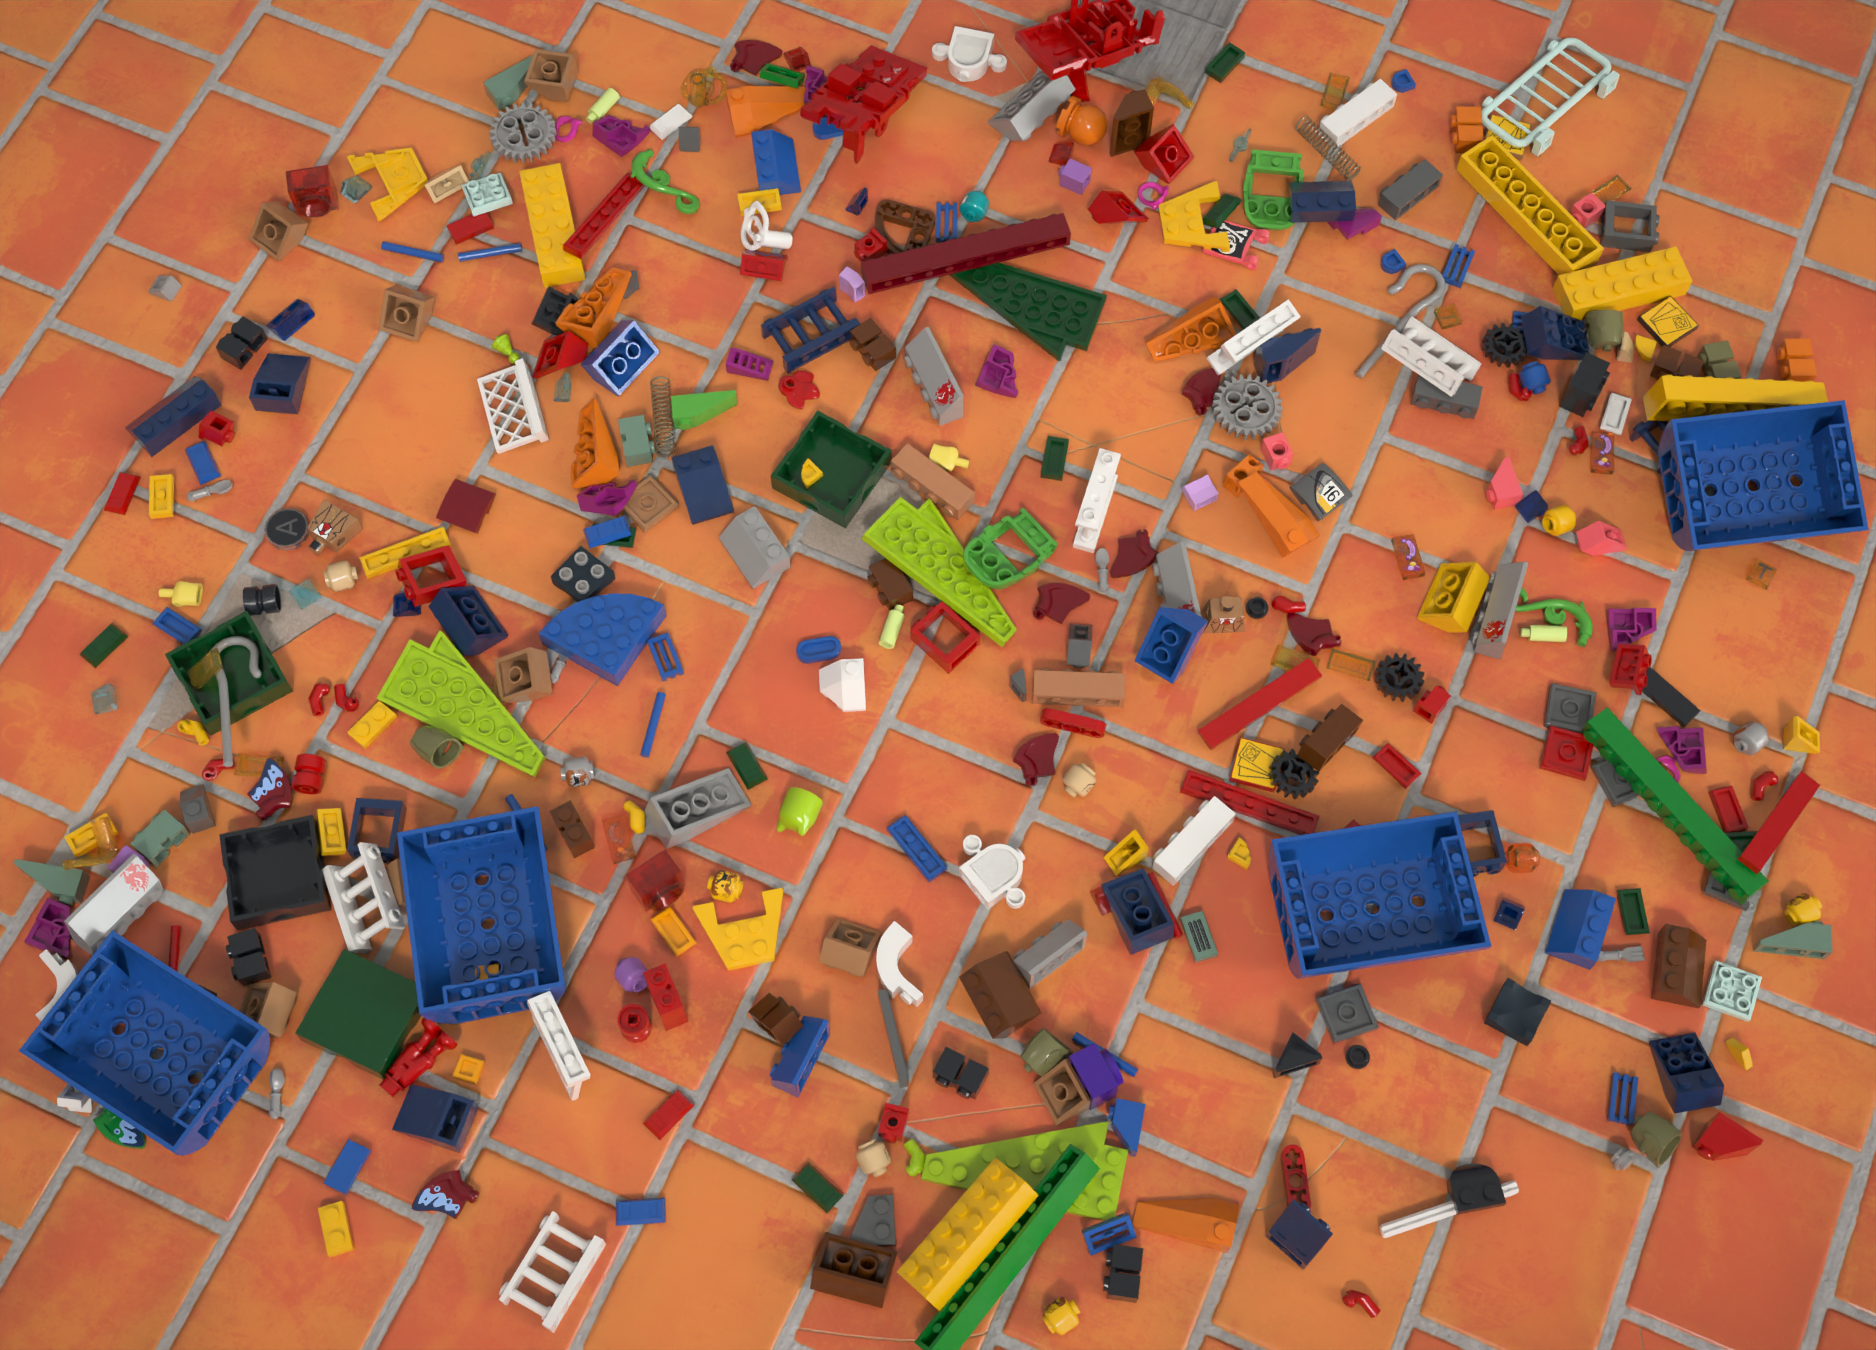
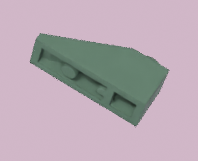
(508, 85)
(65, 885)
(1806, 940)

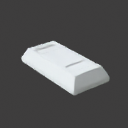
(670, 121)
(1615, 414)

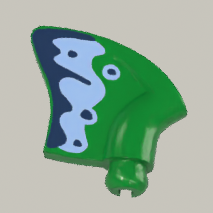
(119, 1131)

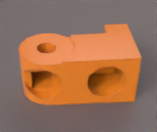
(1242, 470)

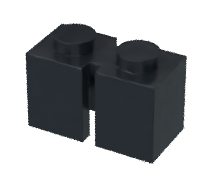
(243, 336)
(248, 953)
(971, 1079)
(1119, 1285)

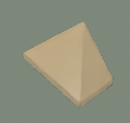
(446, 183)

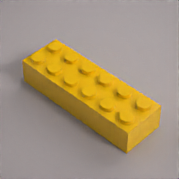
(551, 224)
(1623, 283)
(967, 1233)

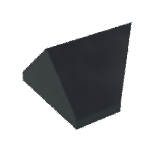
(1296, 1057)

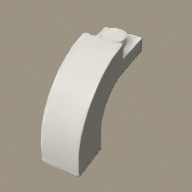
(890, 948)
(64, 972)

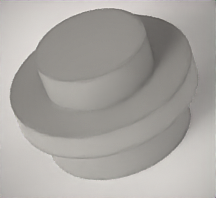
(1622, 1159)

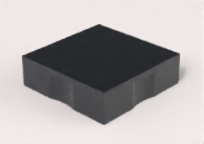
(274, 873)

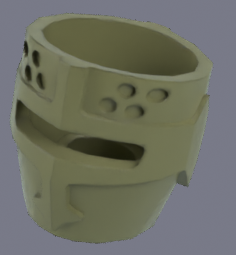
(1604, 329)
(431, 744)
(1044, 1053)
(1655, 1137)

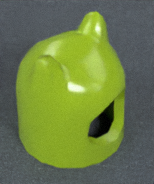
(799, 811)

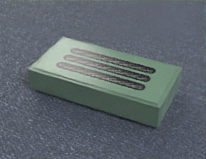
(1198, 936)

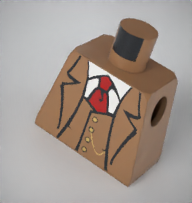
(332, 528)
(1224, 615)

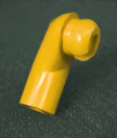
(195, 729)
(637, 817)

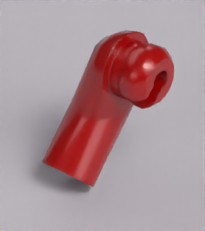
(1516, 390)
(1581, 443)
(1288, 606)
(315, 698)
(343, 701)
(214, 768)
(1762, 781)
(1355, 1297)

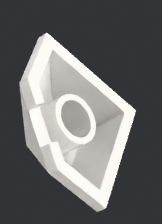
(844, 684)

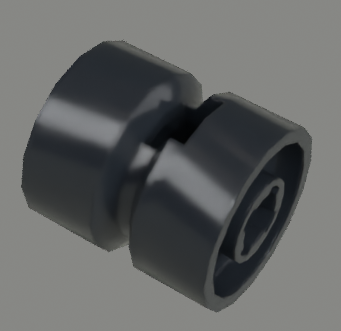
(264, 599)

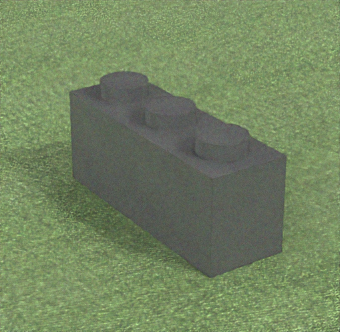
(1409, 189)
(1462, 403)

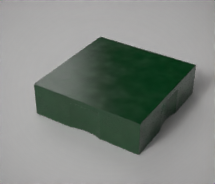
(849, 468)
(245, 691)
(362, 1014)

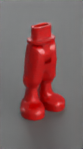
(413, 1061)

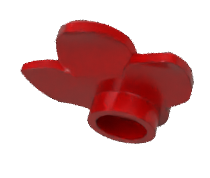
(801, 389)

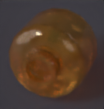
(1522, 858)

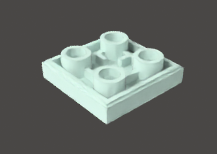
(487, 194)
(1731, 991)

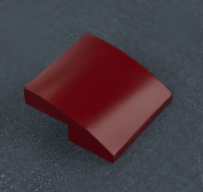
(465, 505)

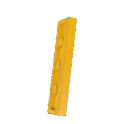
(387, 558)

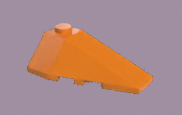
(760, 105)
(595, 310)
(1197, 330)
(595, 451)
(1281, 518)
(1196, 1221)

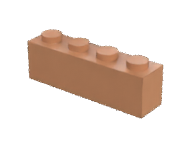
(932, 482)
(1078, 688)

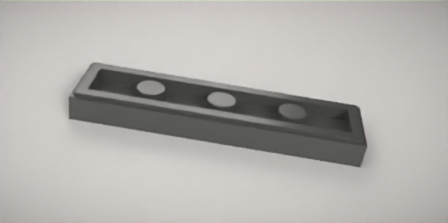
(893, 1038)

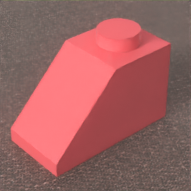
(1504, 487)
(1600, 539)

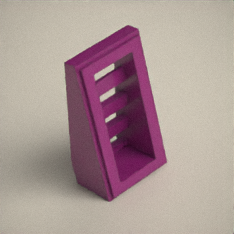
(739, 369)

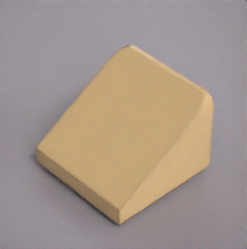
(1625, 349)

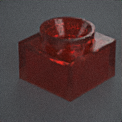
(312, 191)
(656, 882)

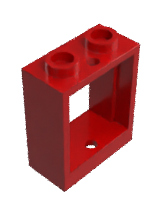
(426, 595)
(960, 652)
(665, 997)

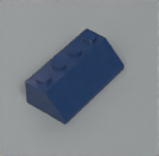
(174, 415)

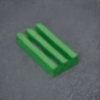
(782, 75)

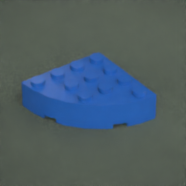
(604, 632)

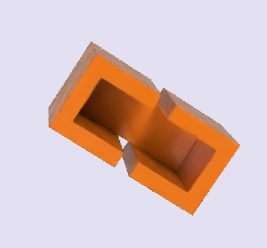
(1466, 130)
(1794, 360)

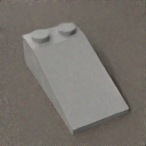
(695, 807)

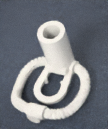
(764, 236)

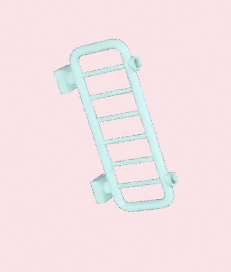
(1542, 134)

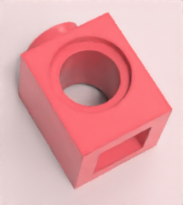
(1588, 210)
(1273, 444)

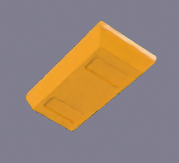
(673, 931)

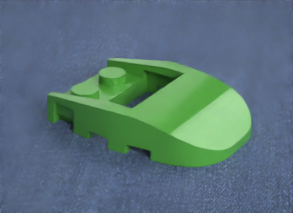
(1270, 211)
(992, 566)

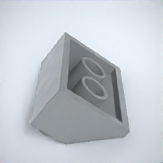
(754, 548)
(1050, 952)

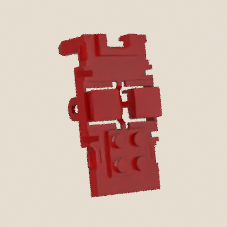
(1062, 45)
(886, 88)

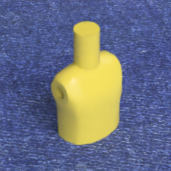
(947, 458)
(184, 594)

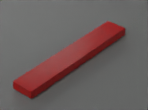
(603, 216)
(1259, 703)
(1250, 803)
(1778, 822)

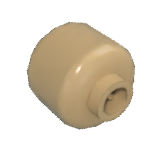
(340, 576)
(1079, 780)
(873, 1157)

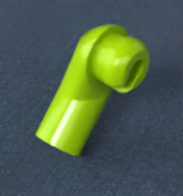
(917, 1158)

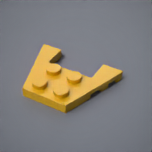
(399, 173)
(1183, 220)
(746, 940)

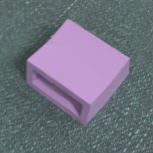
(852, 284)
(1200, 493)

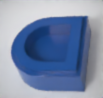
(1402, 81)
(1392, 262)

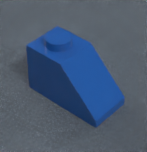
(1127, 1123)

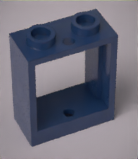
(377, 808)
(1483, 820)

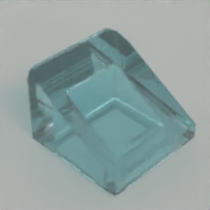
(355, 188)
(563, 388)
(304, 593)
(104, 699)

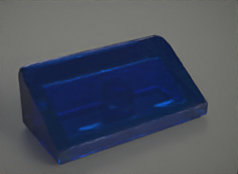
(291, 319)

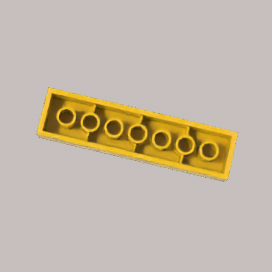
(1529, 207)
(1703, 396)

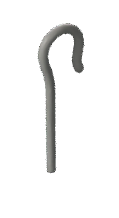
(1414, 310)
(224, 694)

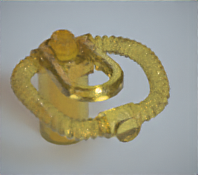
(698, 82)
(1158, 86)
(105, 842)

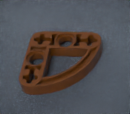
(918, 226)

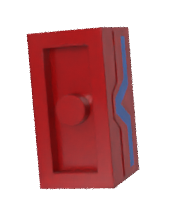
(763, 264)

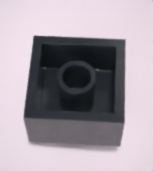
(1586, 385)

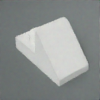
(75, 1100)

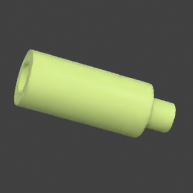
(602, 105)
(892, 627)
(1545, 633)

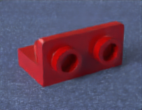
(1630, 667)

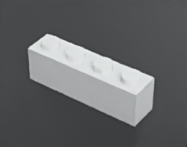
(1358, 112)
(1193, 840)

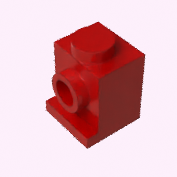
(870, 246)
(216, 429)
(1432, 703)
(897, 1113)

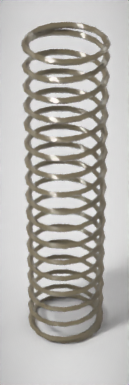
(1328, 149)
(664, 420)

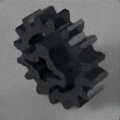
(1503, 347)
(1388, 677)
(1293, 776)

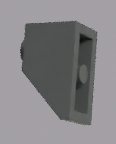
(1079, 645)
(196, 809)

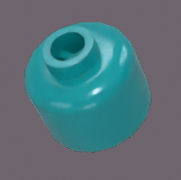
(974, 206)

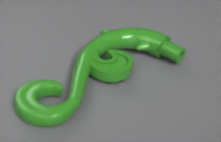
(661, 185)
(1585, 623)

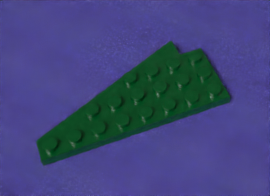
(1038, 306)

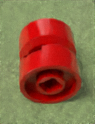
(309, 773)
(634, 1023)

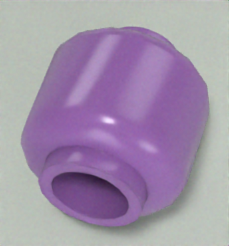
(630, 974)

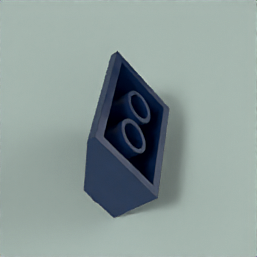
(1322, 201)
(467, 619)

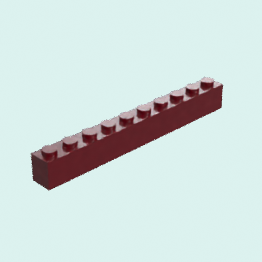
(965, 253)

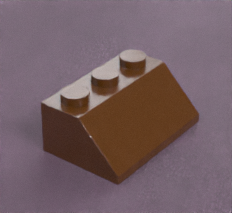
(1131, 122)
(1679, 966)
(1000, 995)
(853, 1270)

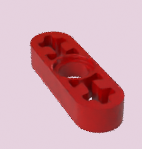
(1073, 723)
(1299, 1162)

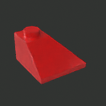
(1165, 154)
(1115, 208)
(559, 354)
(1724, 1139)

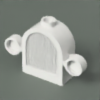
(969, 54)
(993, 872)

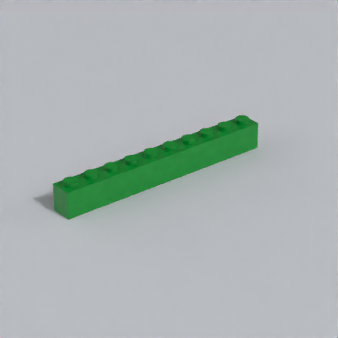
(1673, 805)
(991, 1278)

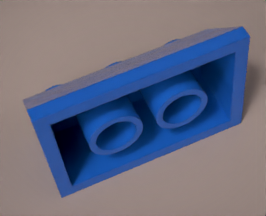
(775, 162)
(620, 357)
(1171, 642)
(1580, 927)
(800, 1056)

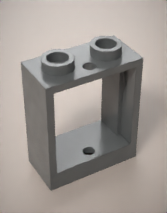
(1628, 241)

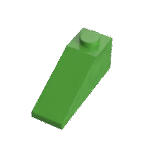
(696, 409)

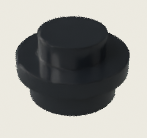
(1257, 608)
(1357, 1057)

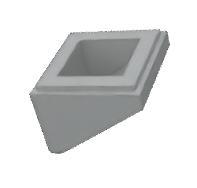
(165, 287)

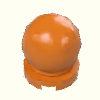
(1084, 123)

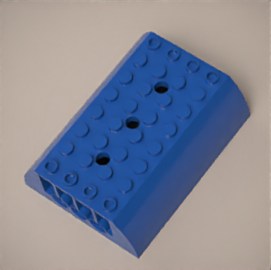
(1766, 449)
(1381, 867)
(449, 911)
(159, 1012)

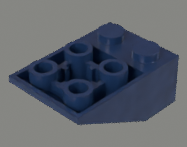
(1554, 335)
(1284, 354)
(279, 383)
(1686, 1073)
(436, 1117)
(1299, 1234)

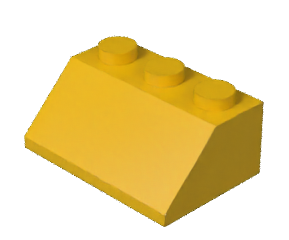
(1454, 596)

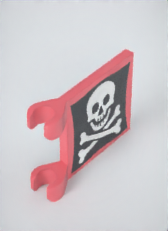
(1240, 239)

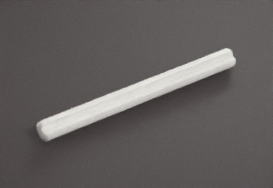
(1432, 1214)

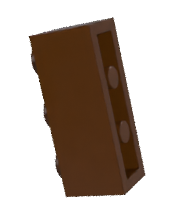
(1329, 737)

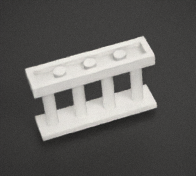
(1252, 337)
(1431, 356)
(1096, 500)
(345, 904)
(565, 1292)

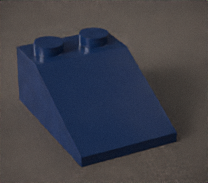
(702, 484)
(1138, 911)

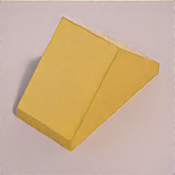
(1801, 737)
(1127, 853)

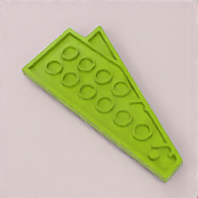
(932, 556)
(448, 694)
(1032, 1159)

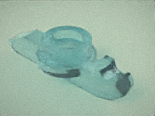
(1240, 145)
(479, 165)

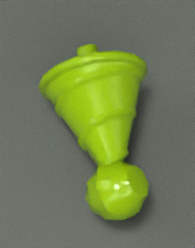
(503, 345)

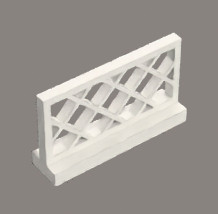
(528, 398)
(559, 1043)

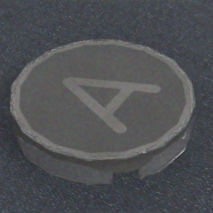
(286, 529)

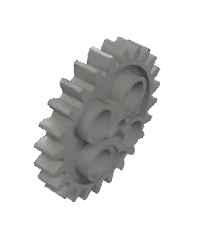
(536, 124)
(1247, 407)

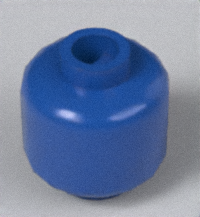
(1535, 377)

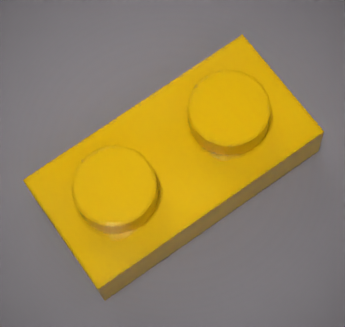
(768, 198)
(161, 496)
(372, 724)
(330, 831)
(83, 839)
(335, 1229)

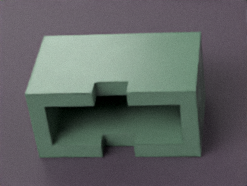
(635, 440)
(159, 837)

